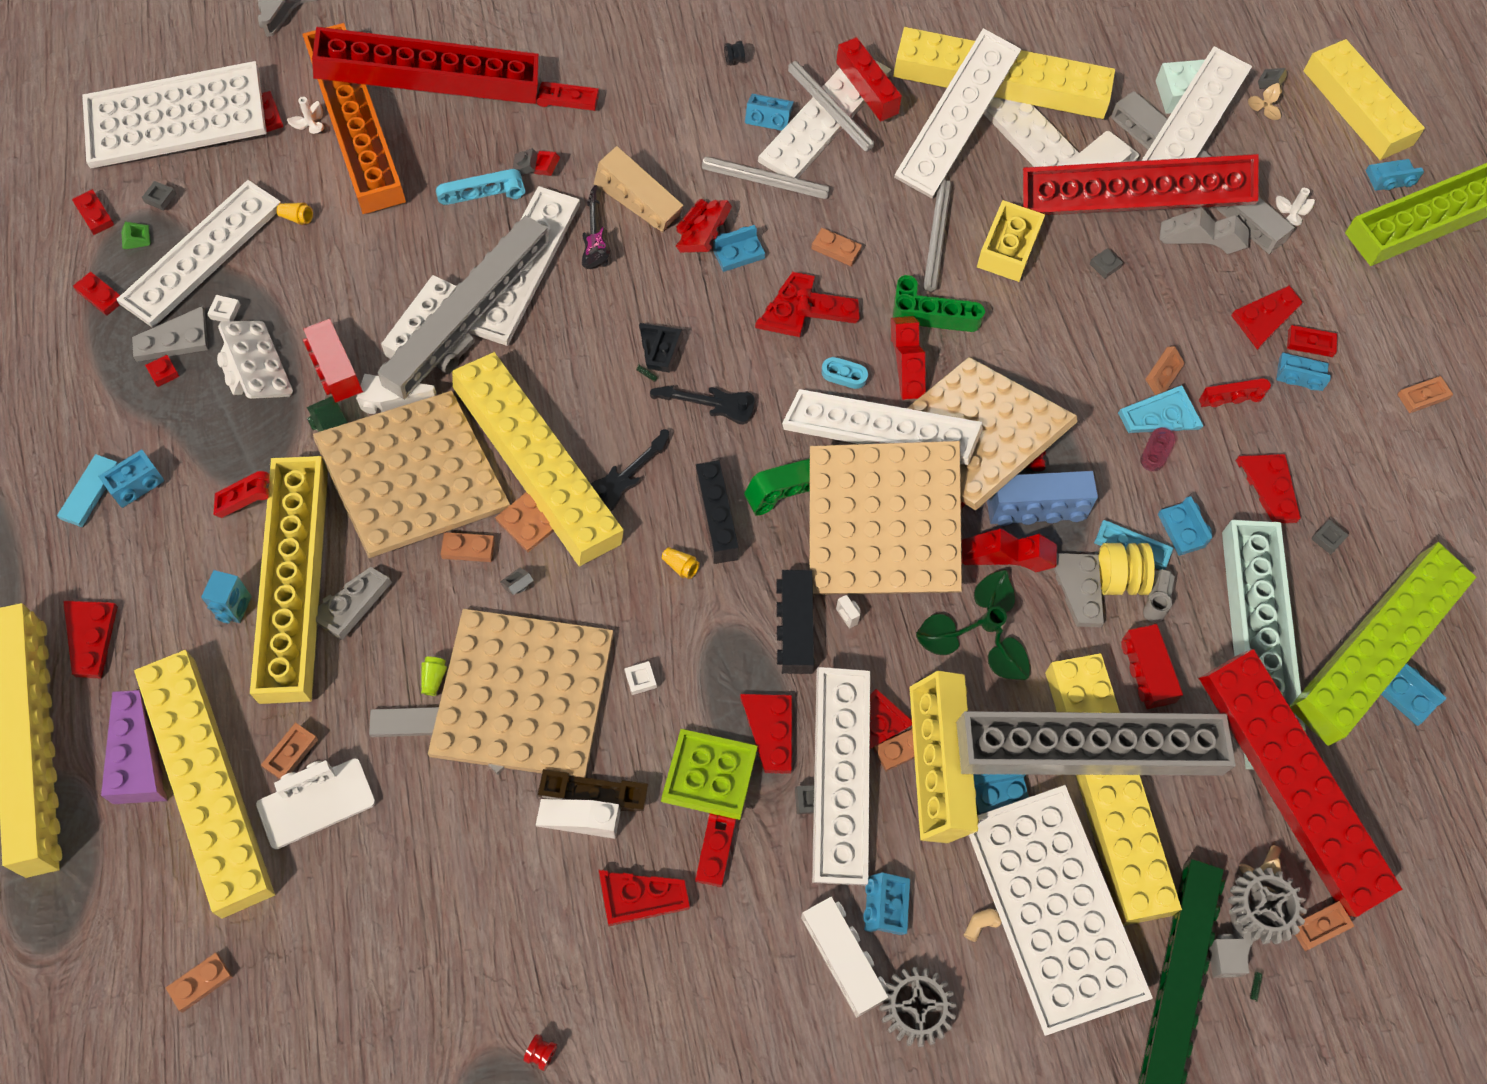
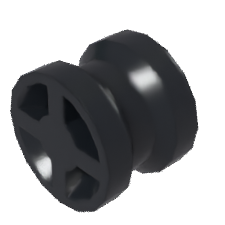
(734, 52)

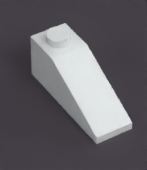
(379, 399)
(579, 816)

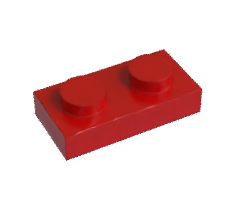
(271, 114)
(93, 212)
(97, 293)
(1312, 341)

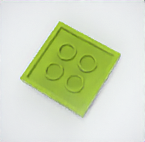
(709, 774)

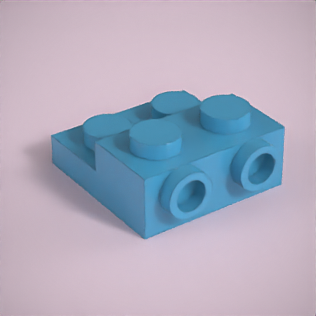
(998, 790)

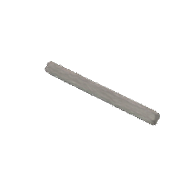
(831, 106)
(765, 177)
(937, 236)

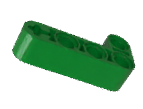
(965, 314)
(777, 484)

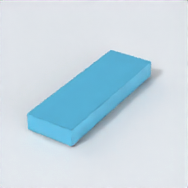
(86, 492)
(1114, 533)

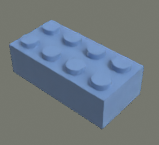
(1044, 498)

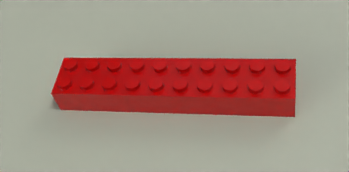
(425, 65)
(1142, 185)
(1300, 784)

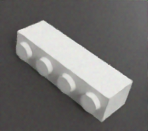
(844, 956)

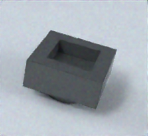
(1271, 77)
(525, 161)
(158, 195)
(1106, 263)
(1329, 537)
(517, 581)
(804, 799)

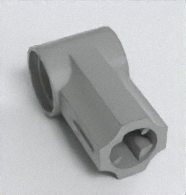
(451, 359)
(1159, 596)

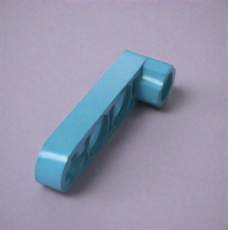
(510, 184)

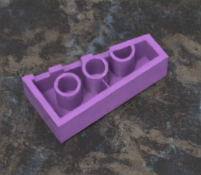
(131, 756)

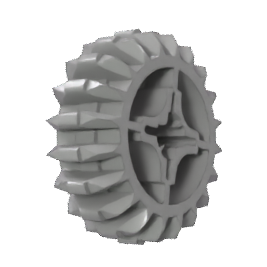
(1281, 928)
(931, 1005)

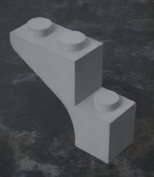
(275, 13)
(1198, 227)
(1231, 952)

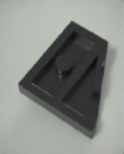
(660, 346)

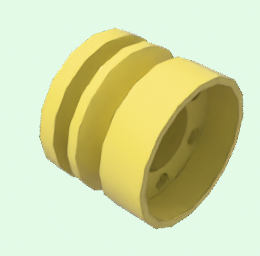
(1126, 568)

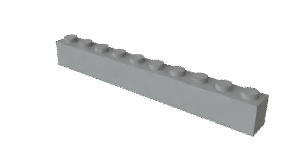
(1145, 122)
(463, 307)

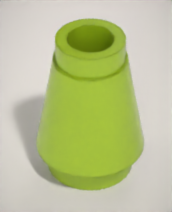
(432, 675)

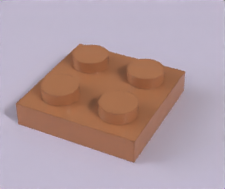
(525, 522)

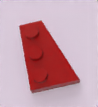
(704, 228)
(782, 313)
(1264, 316)
(1274, 485)
(89, 635)
(885, 719)
(772, 729)
(641, 897)

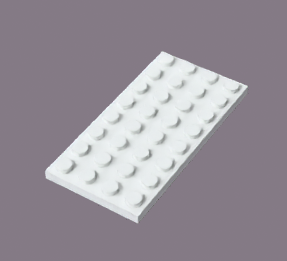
(173, 114)
(1057, 911)

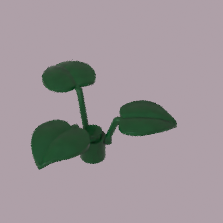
(997, 595)

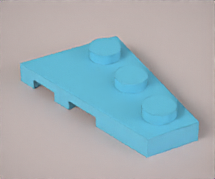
(1165, 410)

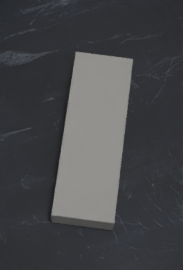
(402, 722)

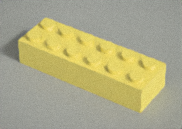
(1363, 99)
(943, 793)

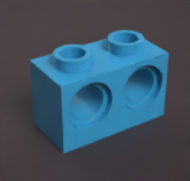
(226, 597)

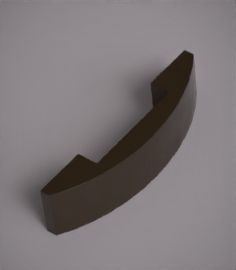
(560, 785)

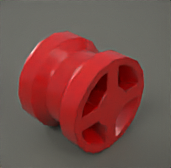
(540, 1052)

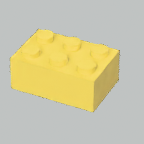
(1010, 240)

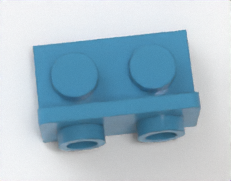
(768, 112)
(1393, 174)
(738, 248)
(1303, 372)
(131, 478)
(1186, 526)
(1413, 695)
(887, 904)

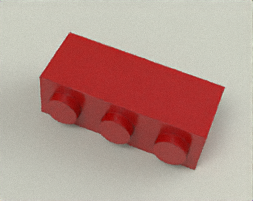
(1151, 666)

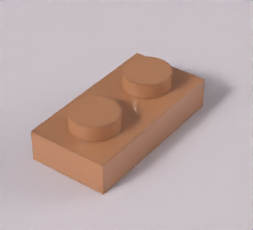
(836, 247)
(1165, 370)
(1425, 394)
(467, 547)
(896, 750)
(289, 751)
(1324, 926)
(198, 982)

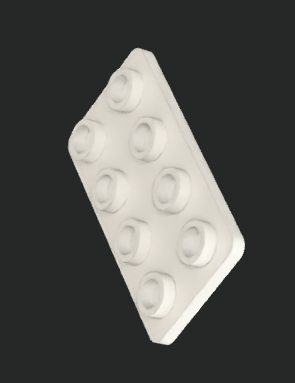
(1105, 149)
(251, 361)
(314, 801)

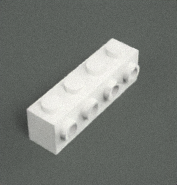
(414, 317)

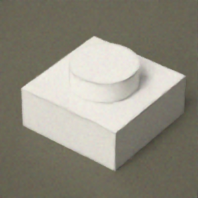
(223, 309)
(848, 611)
(640, 678)

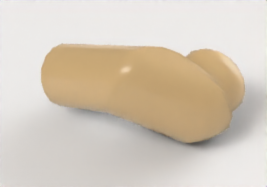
(979, 920)

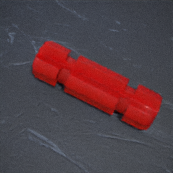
(689, 218)

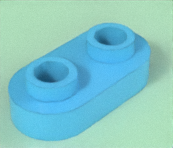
(845, 372)

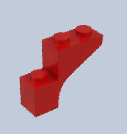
(909, 357)
(1004, 549)

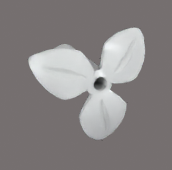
(310, 114)
(1300, 206)

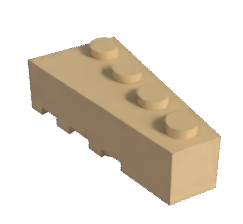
(636, 189)

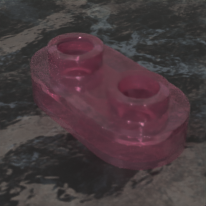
(1157, 451)

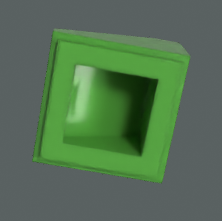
(135, 235)

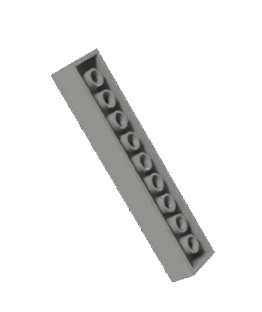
(1094, 743)

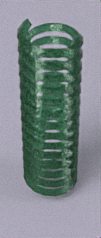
(647, 373)
(1257, 981)

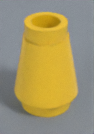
(295, 212)
(682, 563)

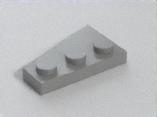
(173, 337)
(1082, 587)
(348, 606)

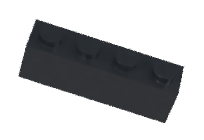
(716, 512)
(796, 622)

